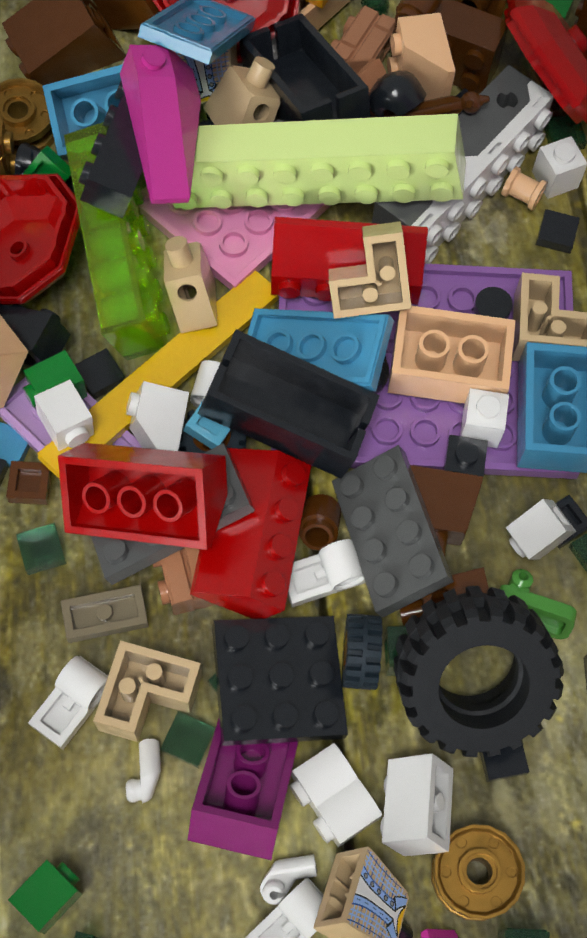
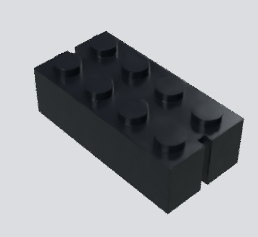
(308, 73)
(289, 404)

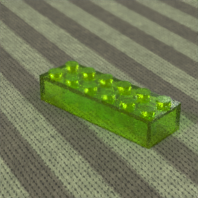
(119, 262)

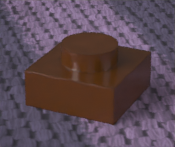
(28, 483)

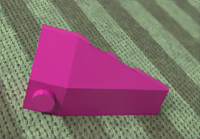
(164, 119)

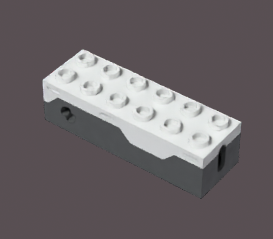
(493, 146)

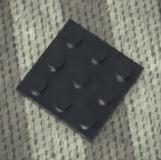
(278, 680)

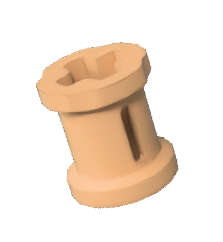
(524, 188)

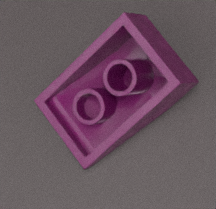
(242, 796)

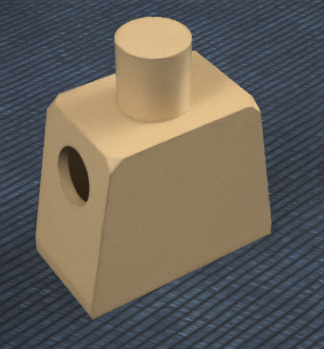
(244, 95)
(187, 269)

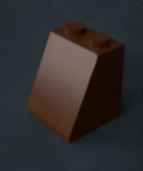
(61, 39)

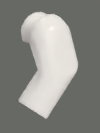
(150, 770)

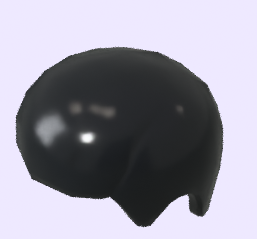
(396, 92)

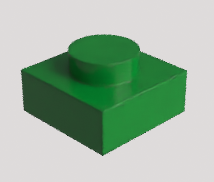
(49, 163)

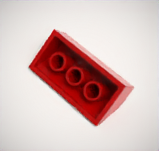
(311, 247)
(143, 494)
(254, 556)

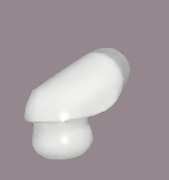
(283, 875)

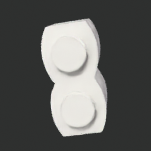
(334, 795)

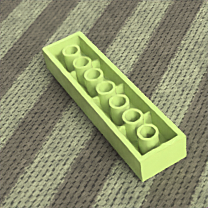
(328, 162)

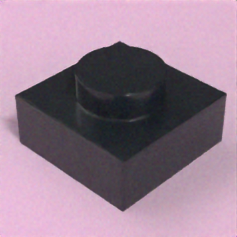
(465, 455)

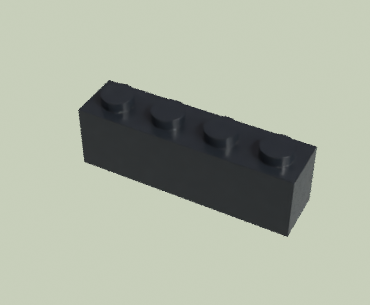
(118, 164)

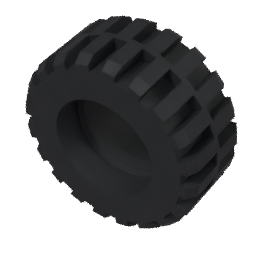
(494, 717)

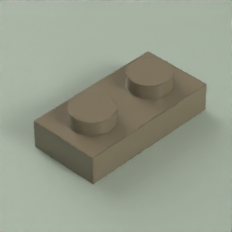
(104, 614)

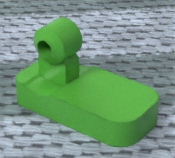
(555, 615)

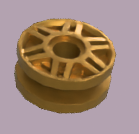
(25, 112)
(504, 870)

